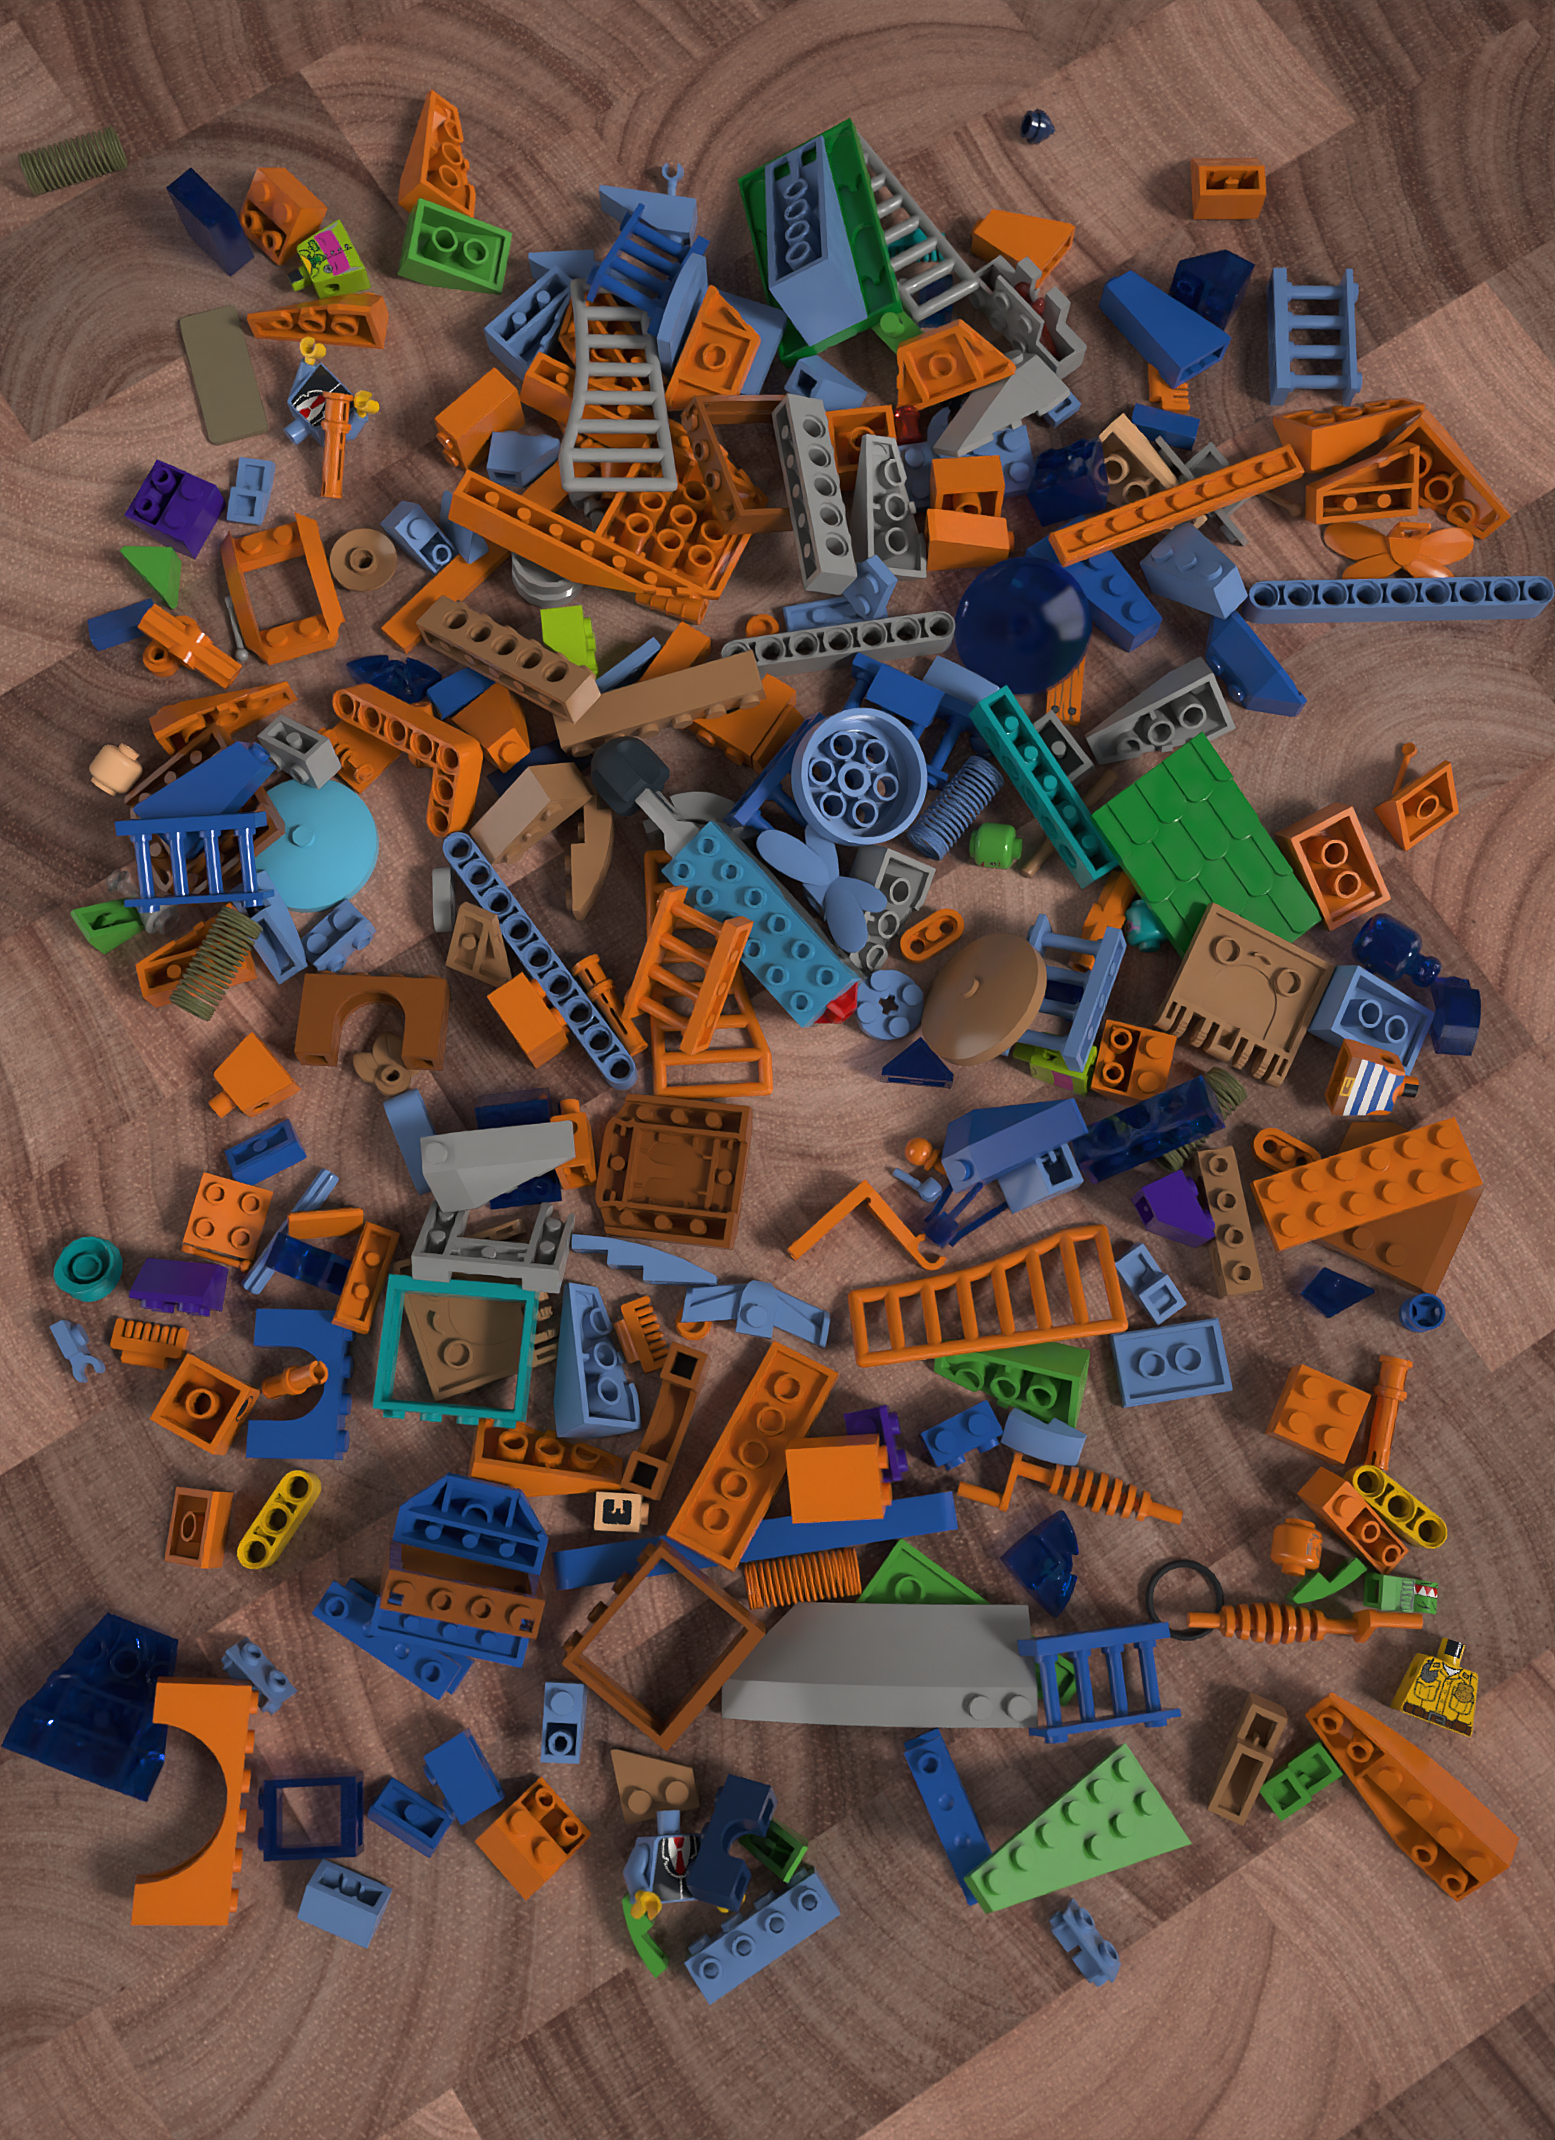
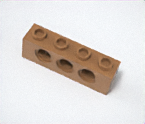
(1233, 1245)

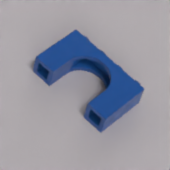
(322, 1430)

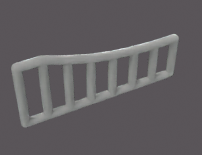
(934, 241)
(583, 397)

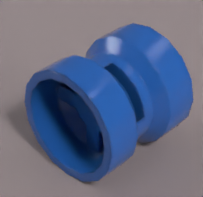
(1428, 1309)

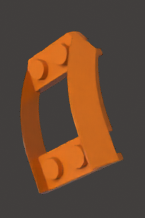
(269, 548)

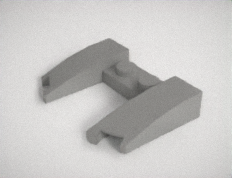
(539, 1264)

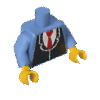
(308, 403)
(659, 1866)

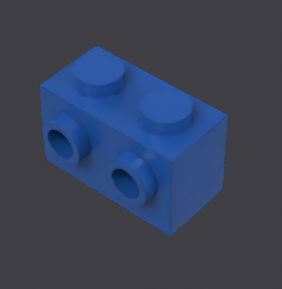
(960, 1434)
(463, 1777)

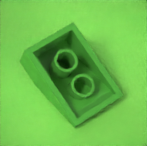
(453, 250)

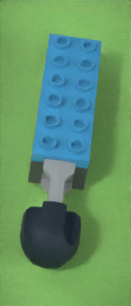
(729, 881)

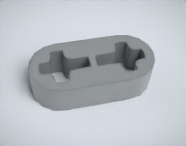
(444, 899)

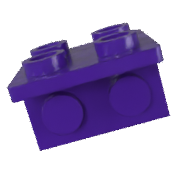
(887, 1424)

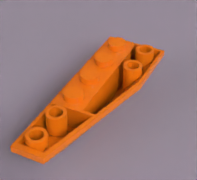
(1416, 1799)

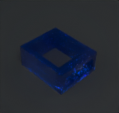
(351, 1817)

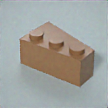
(530, 810)

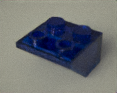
(1212, 285)
(1069, 481)

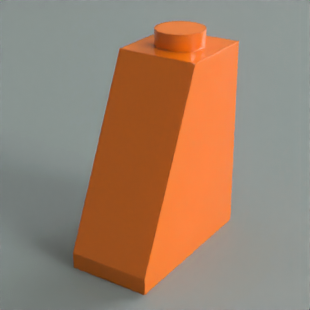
(1020, 237)
(965, 540)
(498, 725)

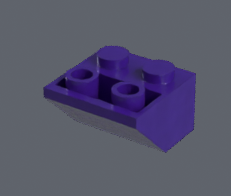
(176, 508)
(1172, 1210)
(180, 1284)

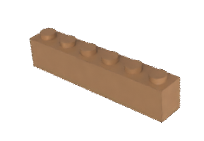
(665, 702)

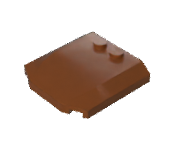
(199, 750)
(674, 1170)
(1412, 1244)

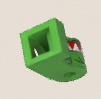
(1400, 1594)

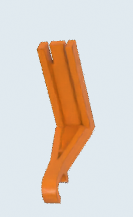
(880, 1211)

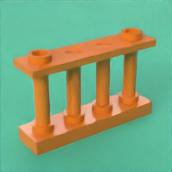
(719, 969)

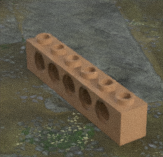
(509, 658)

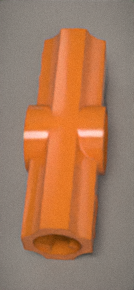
(189, 647)
(1106, 912)

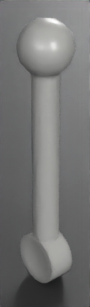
(241, 654)

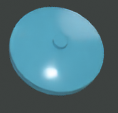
(326, 845)

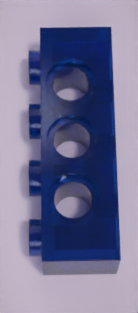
(1148, 1130)

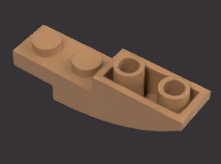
(590, 856)

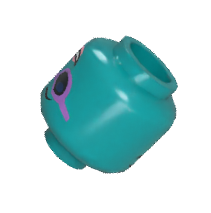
(1143, 929)

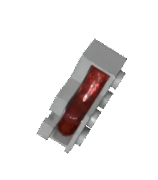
(1024, 319)

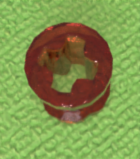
(906, 425)

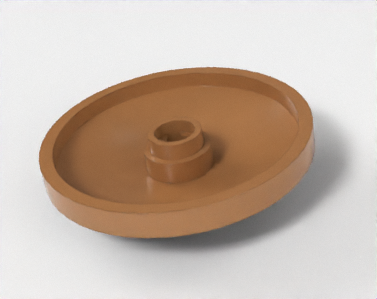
(984, 999)

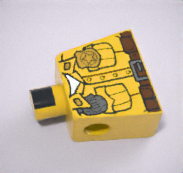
(1439, 1689)

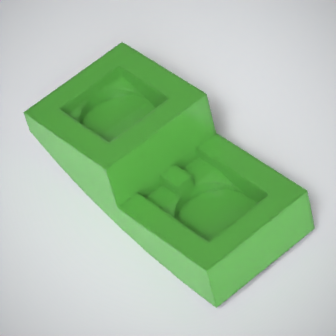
(1315, 1586)
(1300, 1779)
(647, 1948)

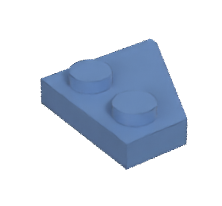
(871, 588)

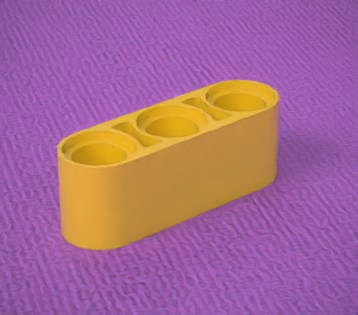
(1412, 1511)
(263, 1528)

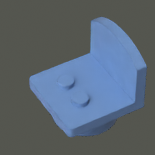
(683, 310)

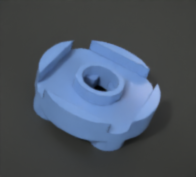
(905, 996)

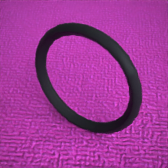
(1183, 1564)

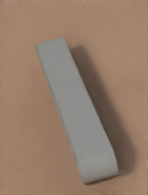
(853, 637)

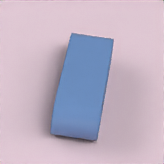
(410, 1123)

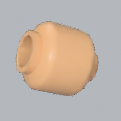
(115, 769)

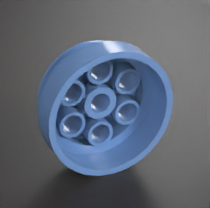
(896, 763)

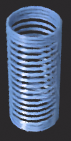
(946, 824)

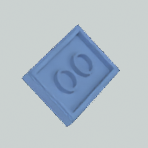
(1170, 1362)

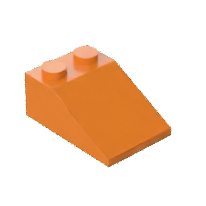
(1334, 864)

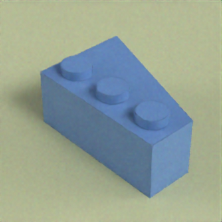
(531, 323)
(1194, 572)

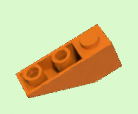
(1353, 1520)

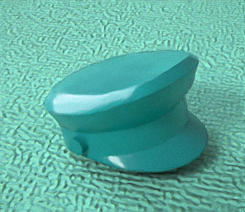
(88, 1268)

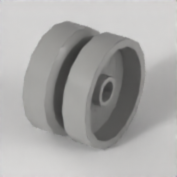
(541, 585)

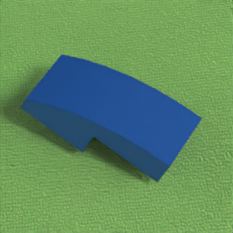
(457, 691)

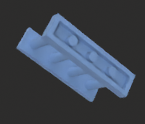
(1283, 351)
(1095, 983)

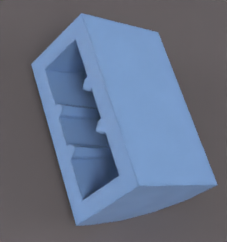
(344, 1903)

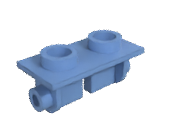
(247, 1661)
(1098, 1957)

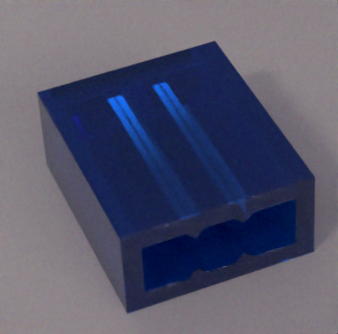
(210, 221)

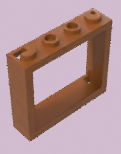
(697, 422)
(461, 1590)
(661, 1732)

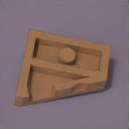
(479, 946)
(652, 1785)

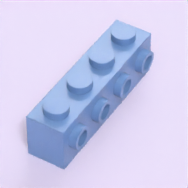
(761, 1934)

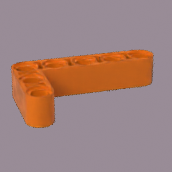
(451, 752)

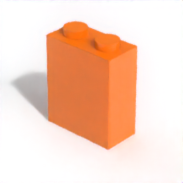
(470, 420)
(837, 1478)

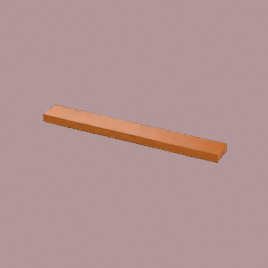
(1175, 505)
(459, 577)

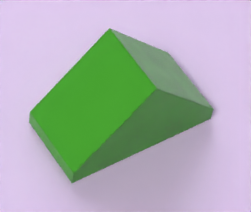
(158, 568)
(108, 924)
(779, 1850)

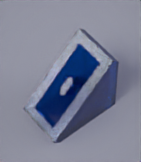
(917, 1067)

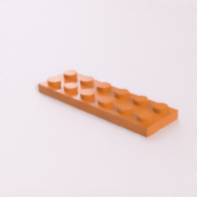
(1365, 1184)
(751, 1456)

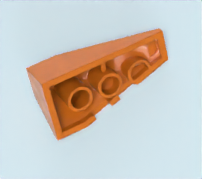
(436, 162)
(334, 320)
(1450, 480)

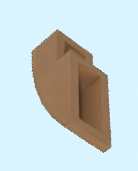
(1247, 1758)

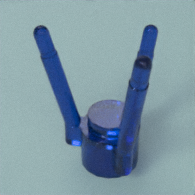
(942, 1228)

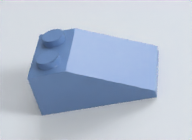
(1370, 1012)

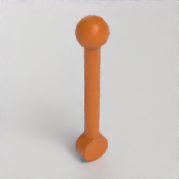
(1409, 750)
(244, 1265)

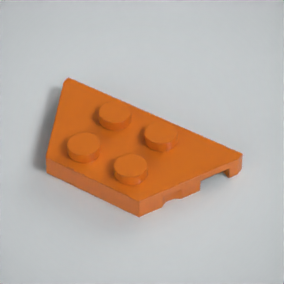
(714, 355)
(947, 365)

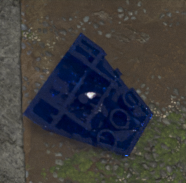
(100, 1709)

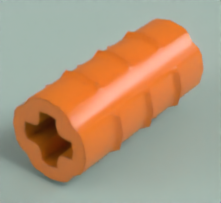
(686, 609)

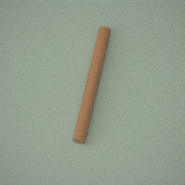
(1089, 800)

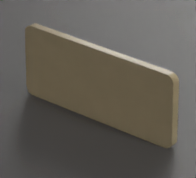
(223, 375)

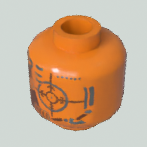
(1296, 1547)

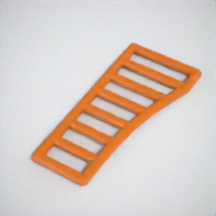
(747, 1018)
(996, 1269)

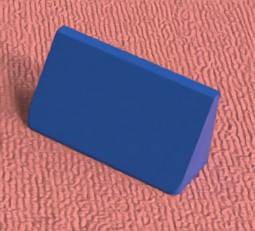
(1174, 428)
(118, 625)
(905, 695)
(265, 1154)
(409, 1817)

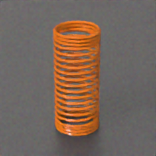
(806, 1578)

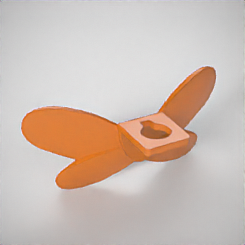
(1383, 555)

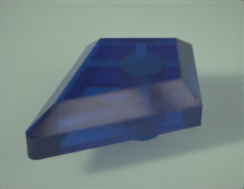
(1334, 1292)

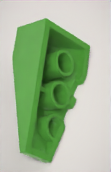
(1035, 1378)

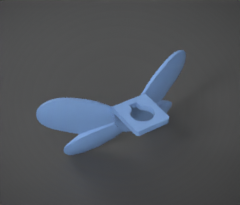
(828, 894)

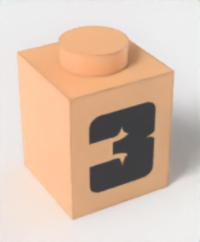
(621, 1512)

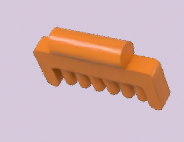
(1161, 392)
(632, 1335)
(146, 1352)

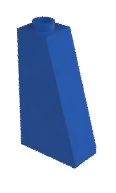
(1162, 328)
(213, 787)

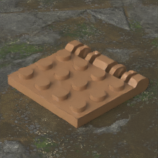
(1248, 989)
(473, 1340)

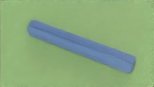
(311, 1200)

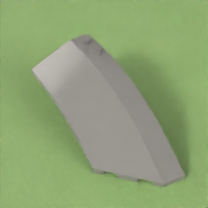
(889, 1667)

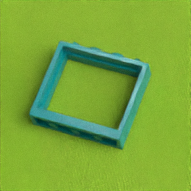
(468, 1415)

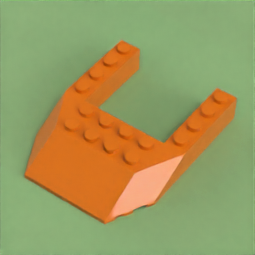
(645, 539)

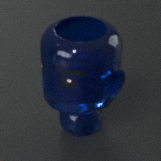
(1392, 950)

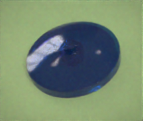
(1023, 625)

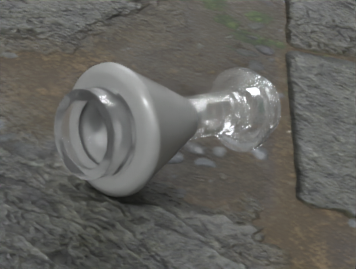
(160, 921)

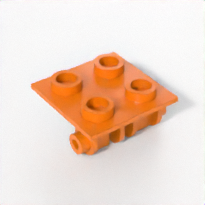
(360, 754)
(227, 1216)

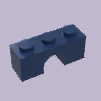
(740, 1809)

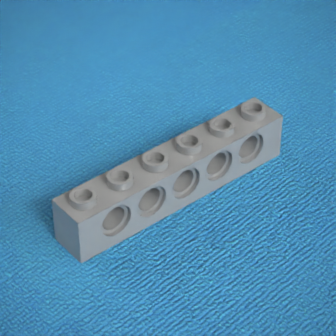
(814, 495)

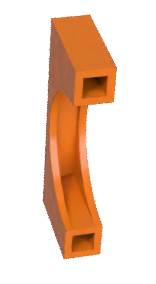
(201, 1886)

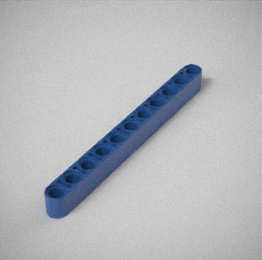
(772, 1539)

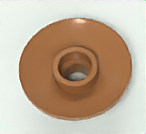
(360, 547)

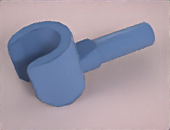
(672, 181)
(928, 1191)

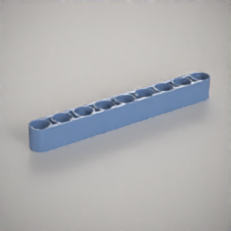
(1410, 591)
(532, 945)

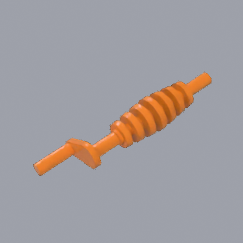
(1083, 1487)
(1285, 1624)

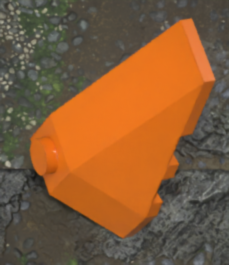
(1333, 437)
(181, 723)
(541, 1461)

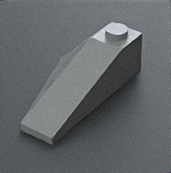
(1164, 716)
(905, 888)
(479, 1165)

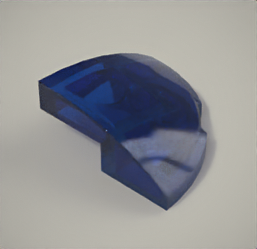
(404, 681)
(1045, 1562)

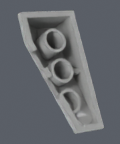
(1003, 405)
(882, 512)

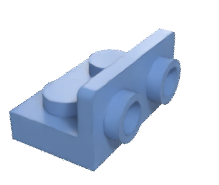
(337, 937)

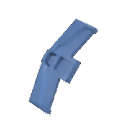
(757, 1310)

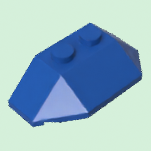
(1250, 668)
(474, 1523)

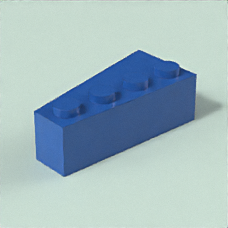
(1113, 596)

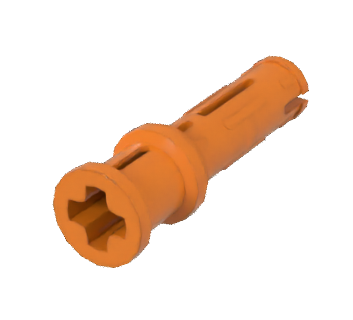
(335, 428)
(602, 988)
(1389, 1395)

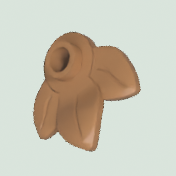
(384, 1062)

